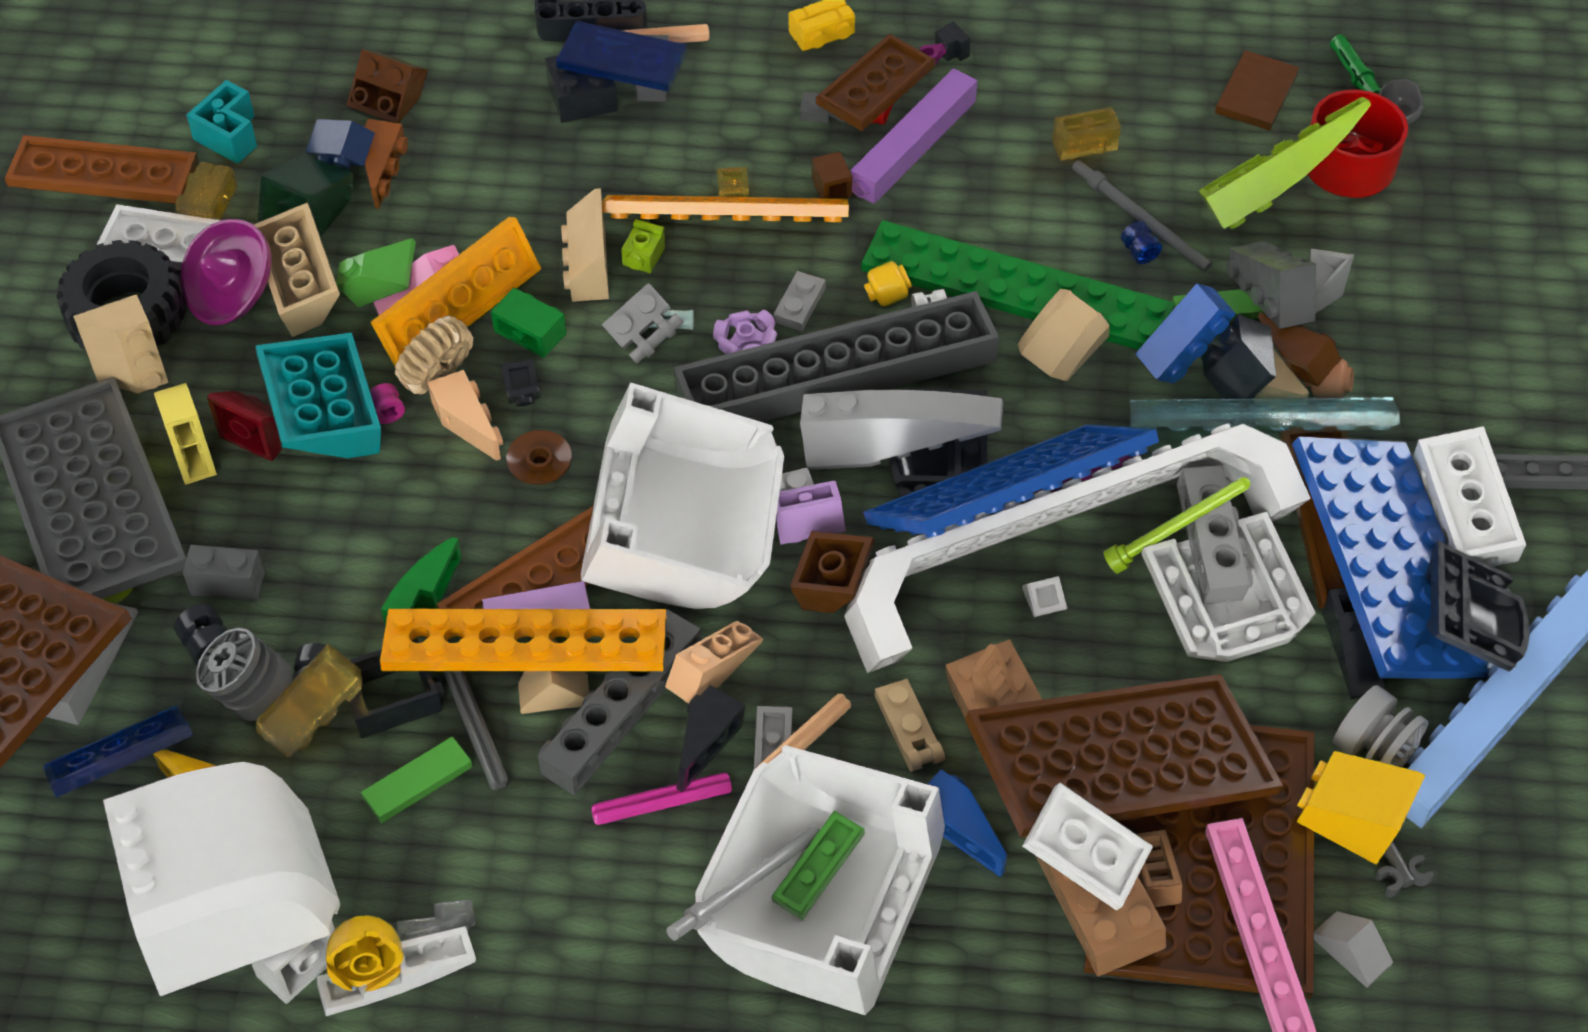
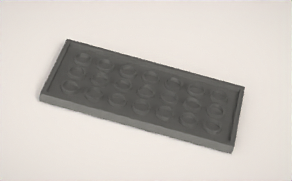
(88, 492)

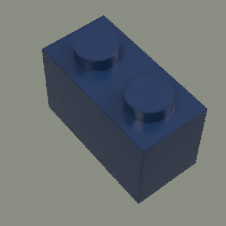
(340, 142)

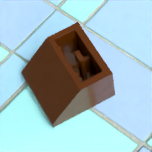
(385, 86)

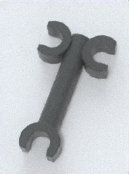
(1400, 873)

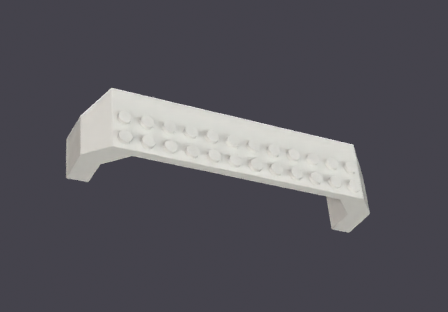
(1240, 450)

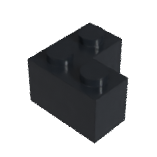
(578, 93)

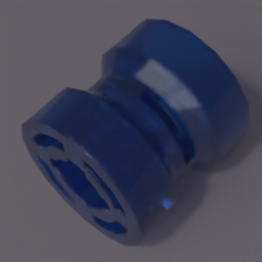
(1139, 240)

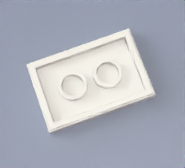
(1087, 846)

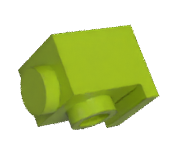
(643, 246)

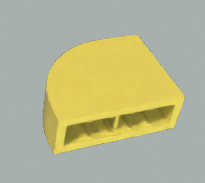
(185, 433)

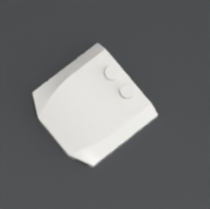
(1224, 631)

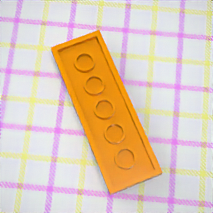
(462, 287)

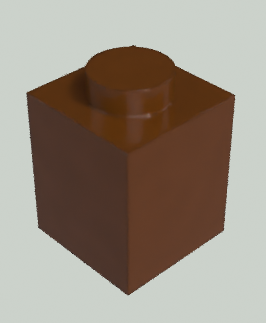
(832, 176)

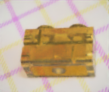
(1086, 133)
(207, 191)

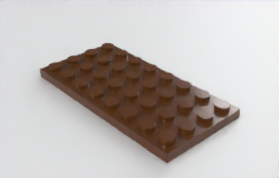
(1125, 750)

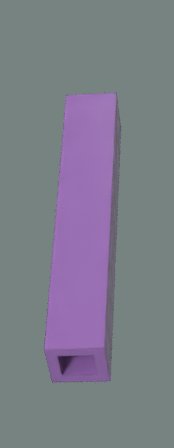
(913, 136)

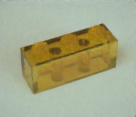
(309, 701)

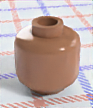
(1336, 384)

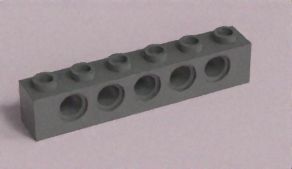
(574, 768)

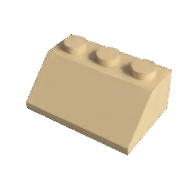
(586, 250)
(122, 345)

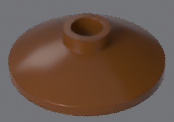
(543, 448)

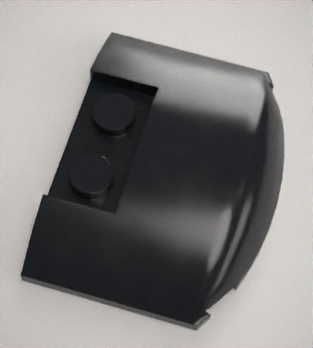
(933, 466)
(1476, 608)

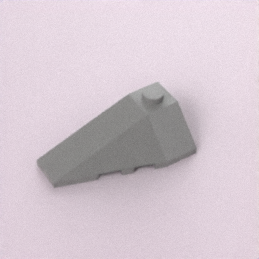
(78, 698)

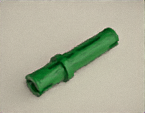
(1362, 77)

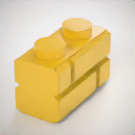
(821, 23)

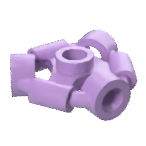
(745, 334)

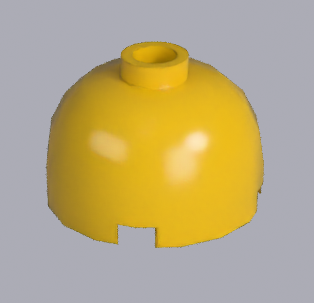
(363, 953)

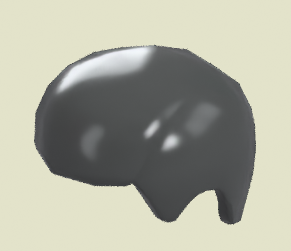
(1406, 96)

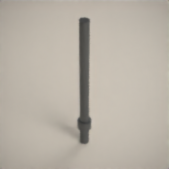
(1099, 182)

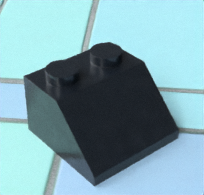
(1240, 359)

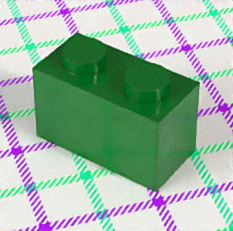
(528, 322)

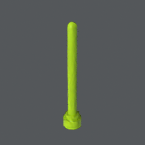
(1120, 556)

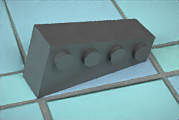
(1275, 282)

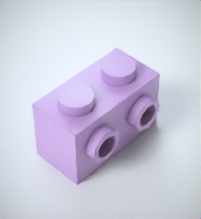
(808, 510)

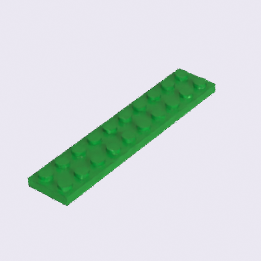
(1011, 282)

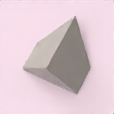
(1331, 275)

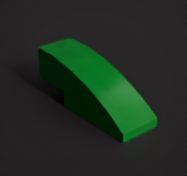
(427, 580)

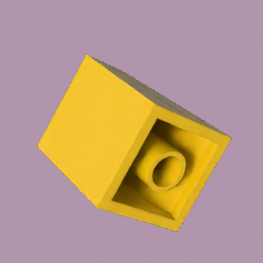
(1359, 803)

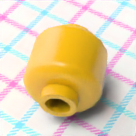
(887, 284)

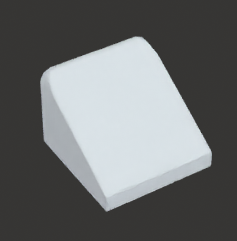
(1045, 596)

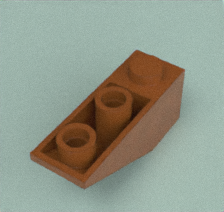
(384, 157)

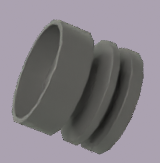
(243, 673)

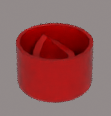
(1369, 153)

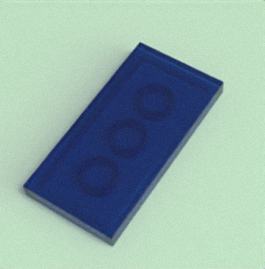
(622, 56)
(117, 751)

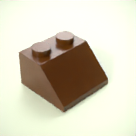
(830, 570)

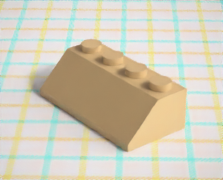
(299, 270)

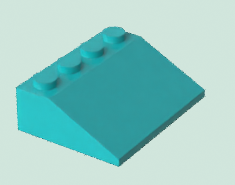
(320, 396)

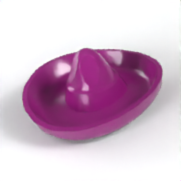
(225, 271)

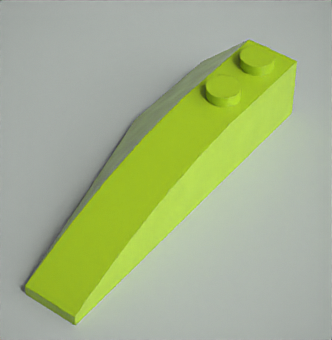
(1264, 177)

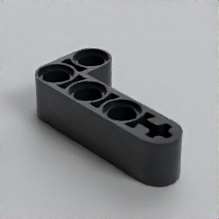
(558, 17)

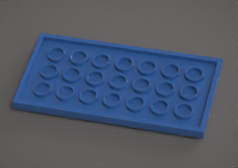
(1010, 479)
(1383, 546)

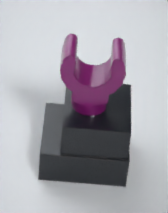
(949, 44)

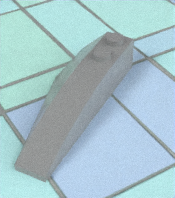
(875, 425)

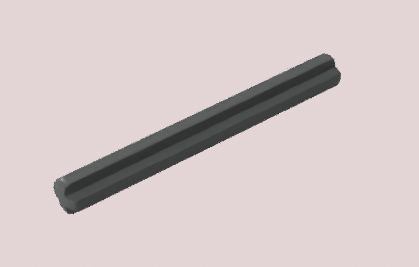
(477, 729)

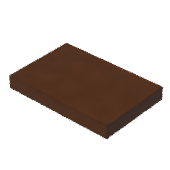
(1257, 90)

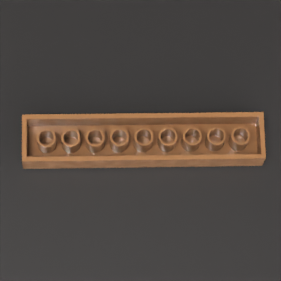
(1106, 935)

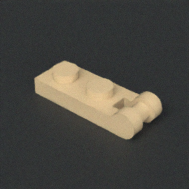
(908, 725)

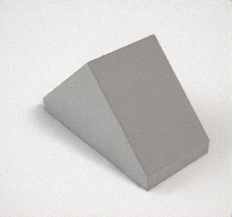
(1355, 946)

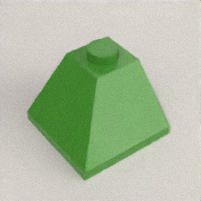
(376, 272)

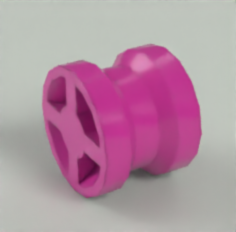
(386, 403)

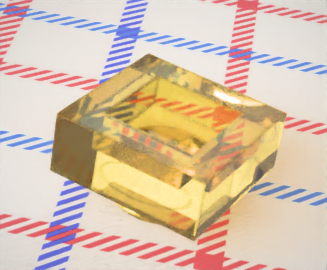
(733, 182)

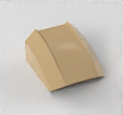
(1063, 335)

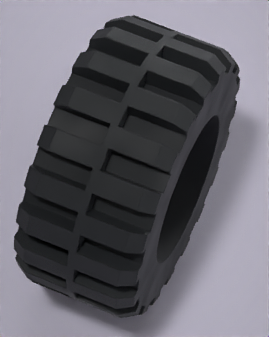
(119, 270)

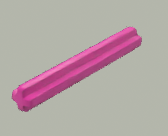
(660, 798)

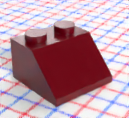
(245, 423)

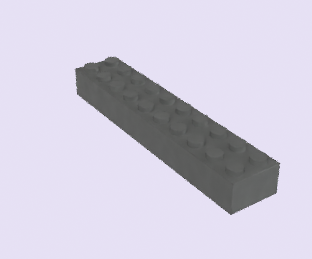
(851, 357)

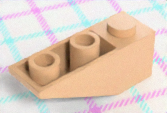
(461, 412)
(711, 660)

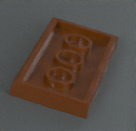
(875, 82)

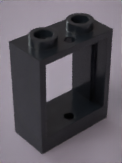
(396, 713)

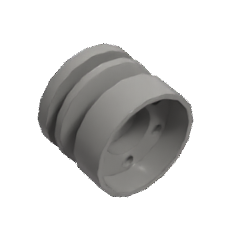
(1374, 728)

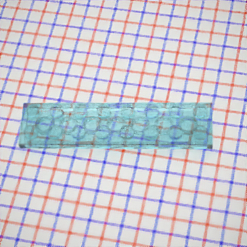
(1276, 413)

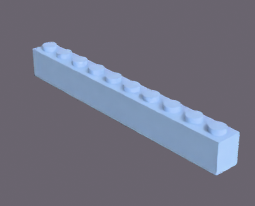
(1499, 702)

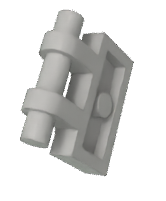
(636, 317)

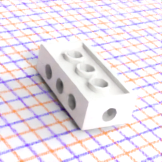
(1470, 496)

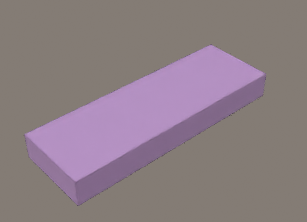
(556, 597)

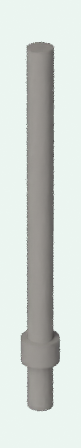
(700, 913)

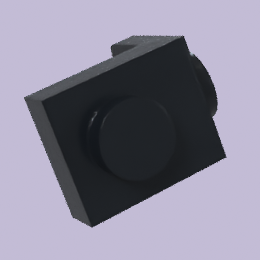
(520, 382)

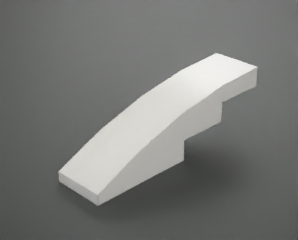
(423, 962)

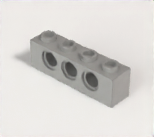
(1215, 581)

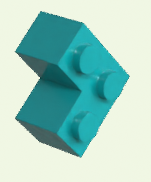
(224, 122)

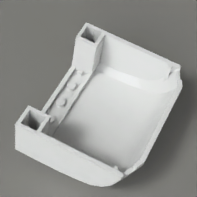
(683, 502)
(219, 871)
(862, 915)

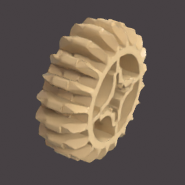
(433, 354)

